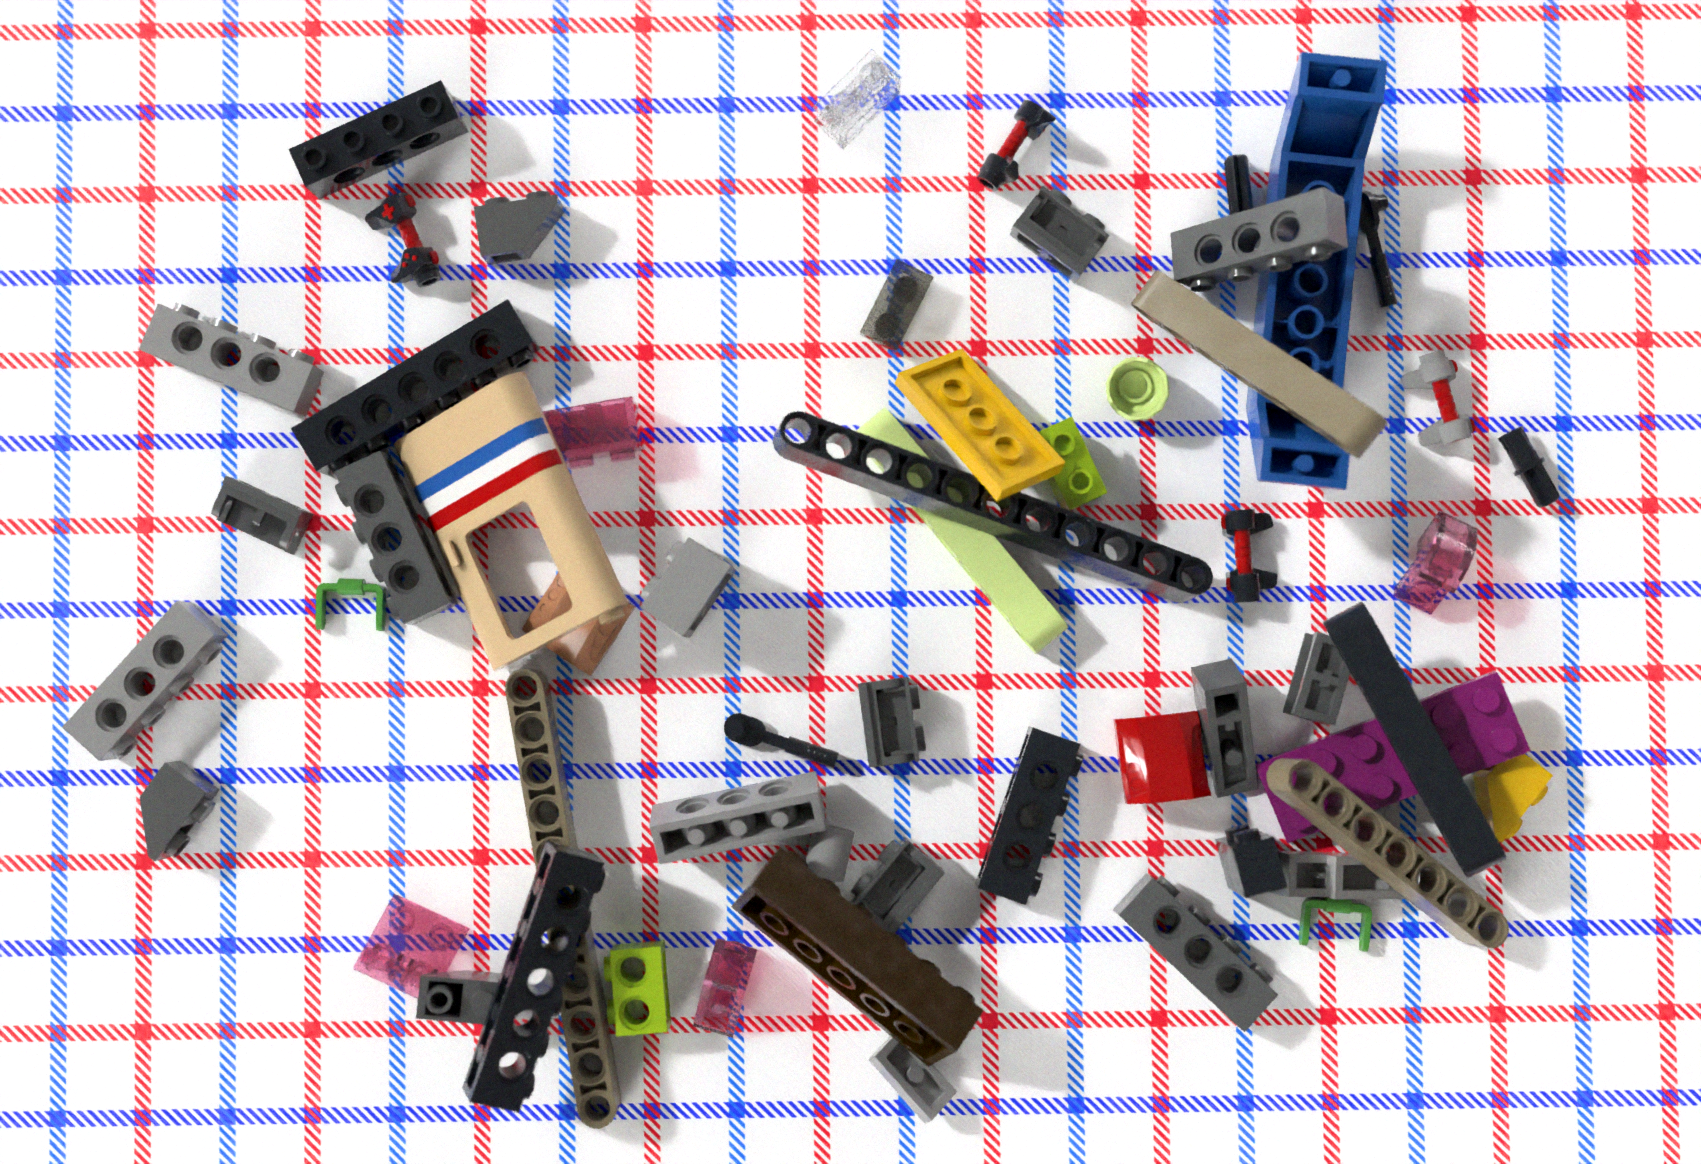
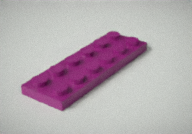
(1470, 719)

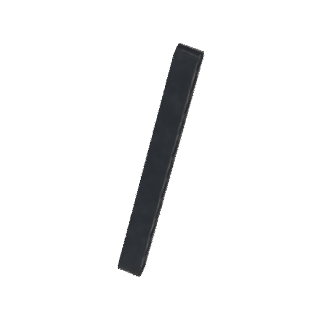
(974, 513)

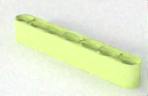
(979, 553)

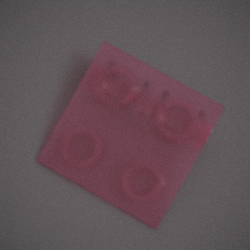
(408, 944)

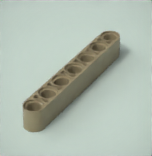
(1260, 364)
(1370, 848)

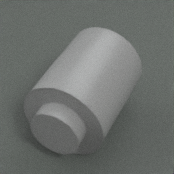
(830, 852)

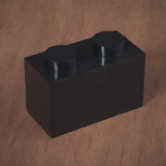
(1250, 861)

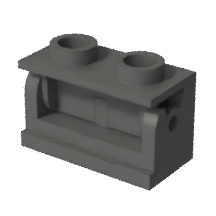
(1059, 233)
(1317, 681)
(889, 721)
(897, 884)

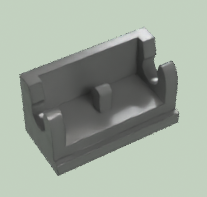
(261, 514)

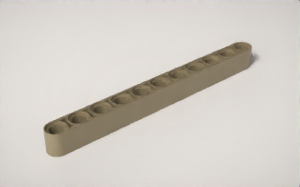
(590, 998)

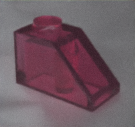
(724, 987)

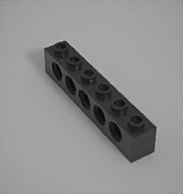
(321, 432)
(509, 1085)

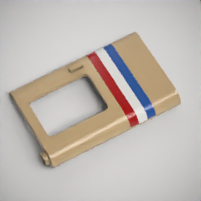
(485, 462)

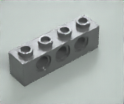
(1321, 232)
(355, 487)
(1241, 1001)

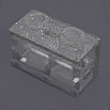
(857, 99)

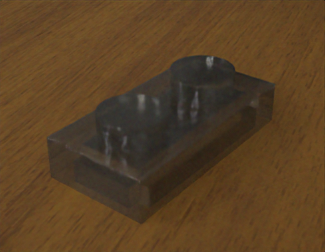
(896, 305)

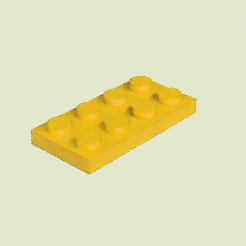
(979, 424)

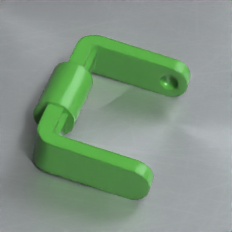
(349, 586)
(1343, 906)

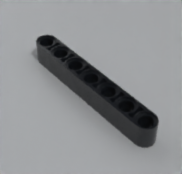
(1414, 739)

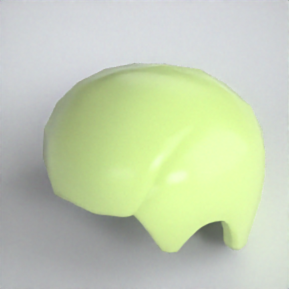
(1137, 388)

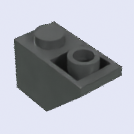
(515, 228)
(172, 806)
(456, 996)

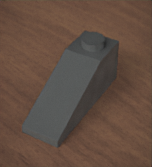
(1225, 726)

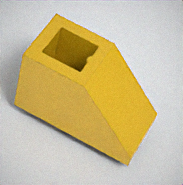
(1508, 791)

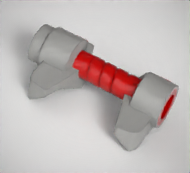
(1436, 374)

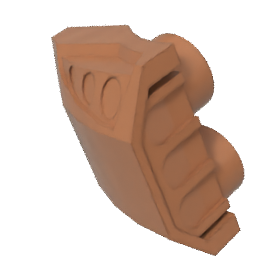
(584, 646)

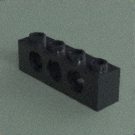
(378, 140)
(1024, 881)

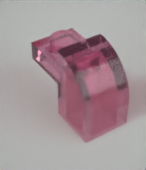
(1440, 562)

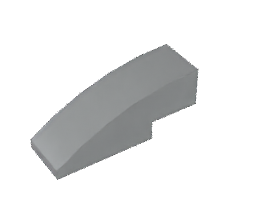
(1331, 876)

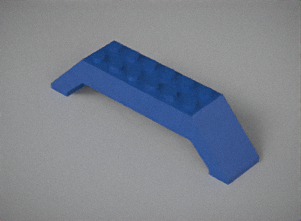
(1309, 305)

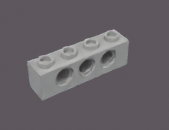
(170, 338)
(95, 720)
(737, 817)

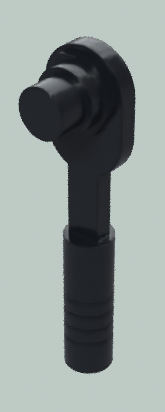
(1369, 223)
(752, 732)

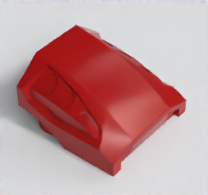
(1161, 758)

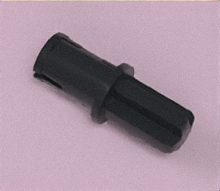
(1529, 467)

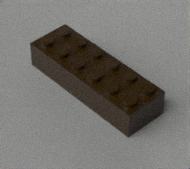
(858, 957)

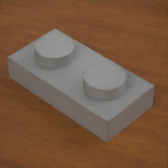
(916, 1083)

